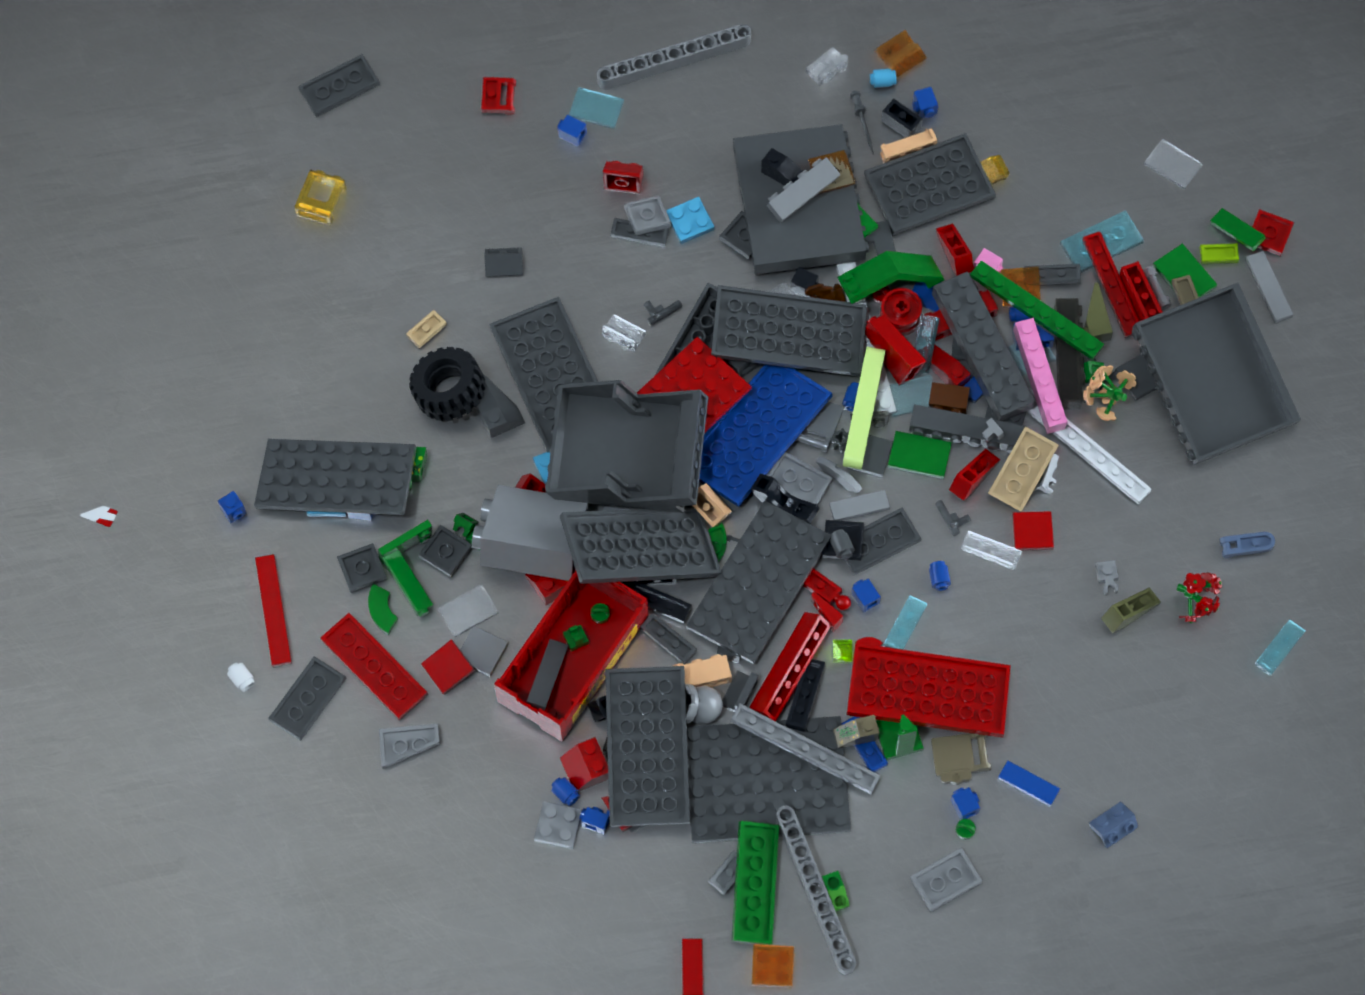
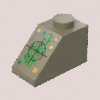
(856, 732)

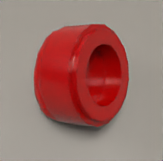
(879, 295)

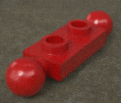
(827, 590)

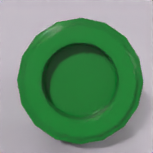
(600, 613)
(965, 829)

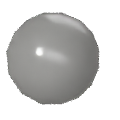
(702, 704)

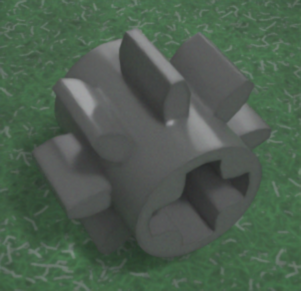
(837, 440)

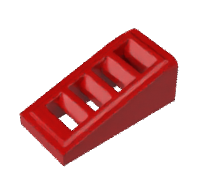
(827, 611)

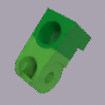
(836, 890)

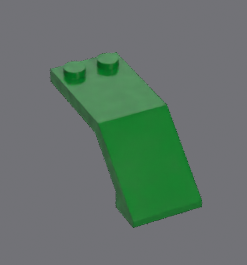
(887, 269)

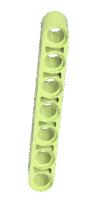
(864, 408)

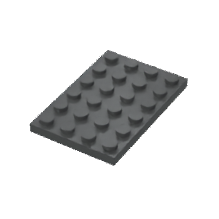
(929, 184)

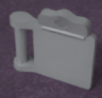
(823, 425)

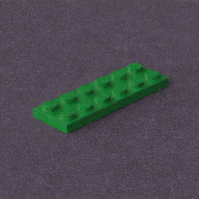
(755, 883)

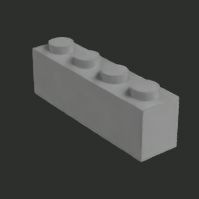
(803, 189)

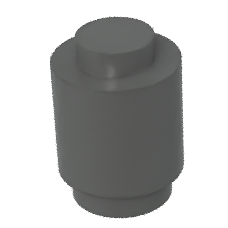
(841, 544)

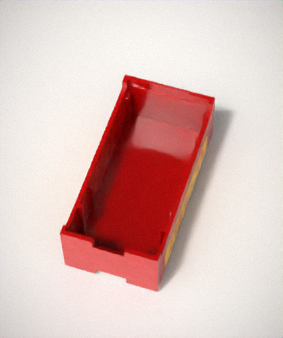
(581, 669)

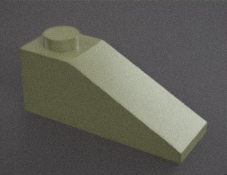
(1097, 319)
(1130, 609)

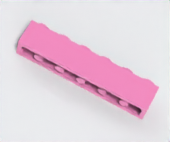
(1040, 376)

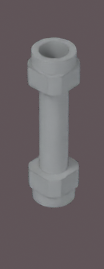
(1163, 300)

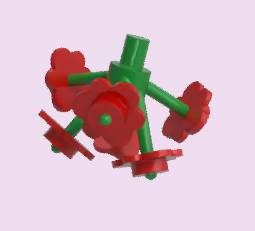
(1193, 586)

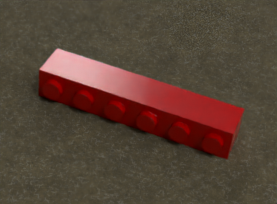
(790, 665)

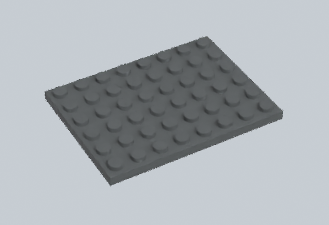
(749, 779)

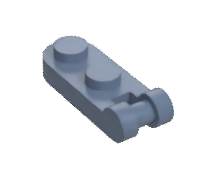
(1247, 544)

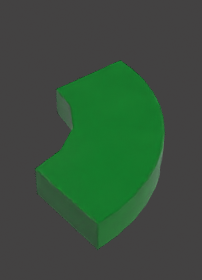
(719, 540)
(380, 609)

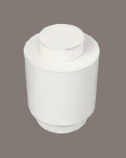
(240, 676)

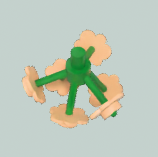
(1110, 393)

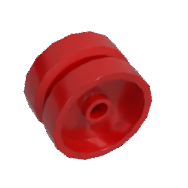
(902, 309)

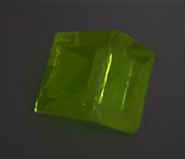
(842, 651)

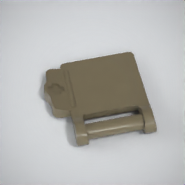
(955, 757)

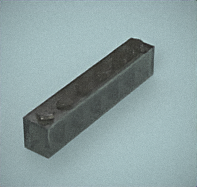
(1069, 359)

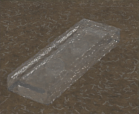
(991, 550)

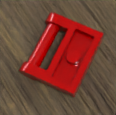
(492, 95)

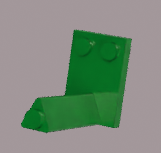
(391, 557)
(898, 738)

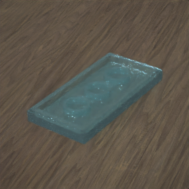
(1118, 233)

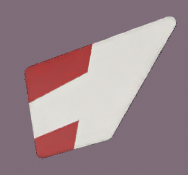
(101, 515)

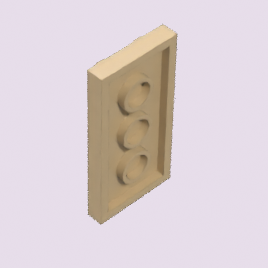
(1023, 469)

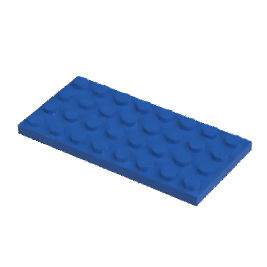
(759, 430)

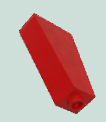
(900, 356)

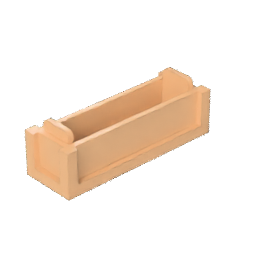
(908, 145)

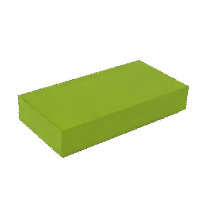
(1219, 253)

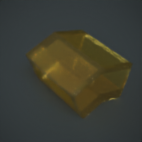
(995, 168)

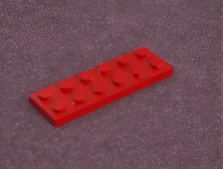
(374, 666)

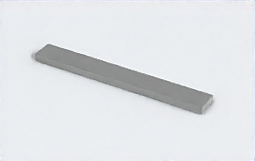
(805, 748)

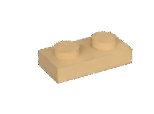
(426, 329)

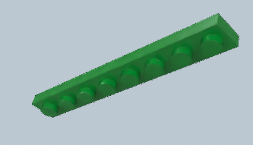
(1037, 309)

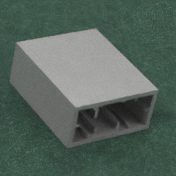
(525, 533)

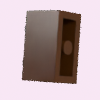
(949, 397)

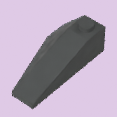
(497, 410)

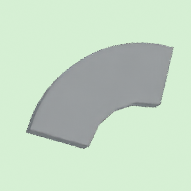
(838, 474)

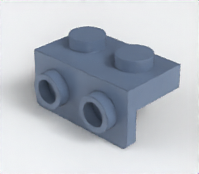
(1114, 824)

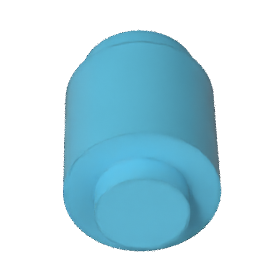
(883, 78)

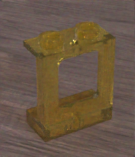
(315, 209)

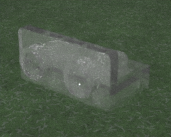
(827, 66)
(623, 332)

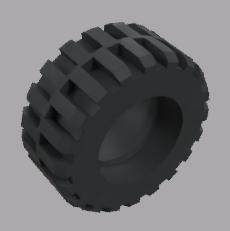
(439, 366)

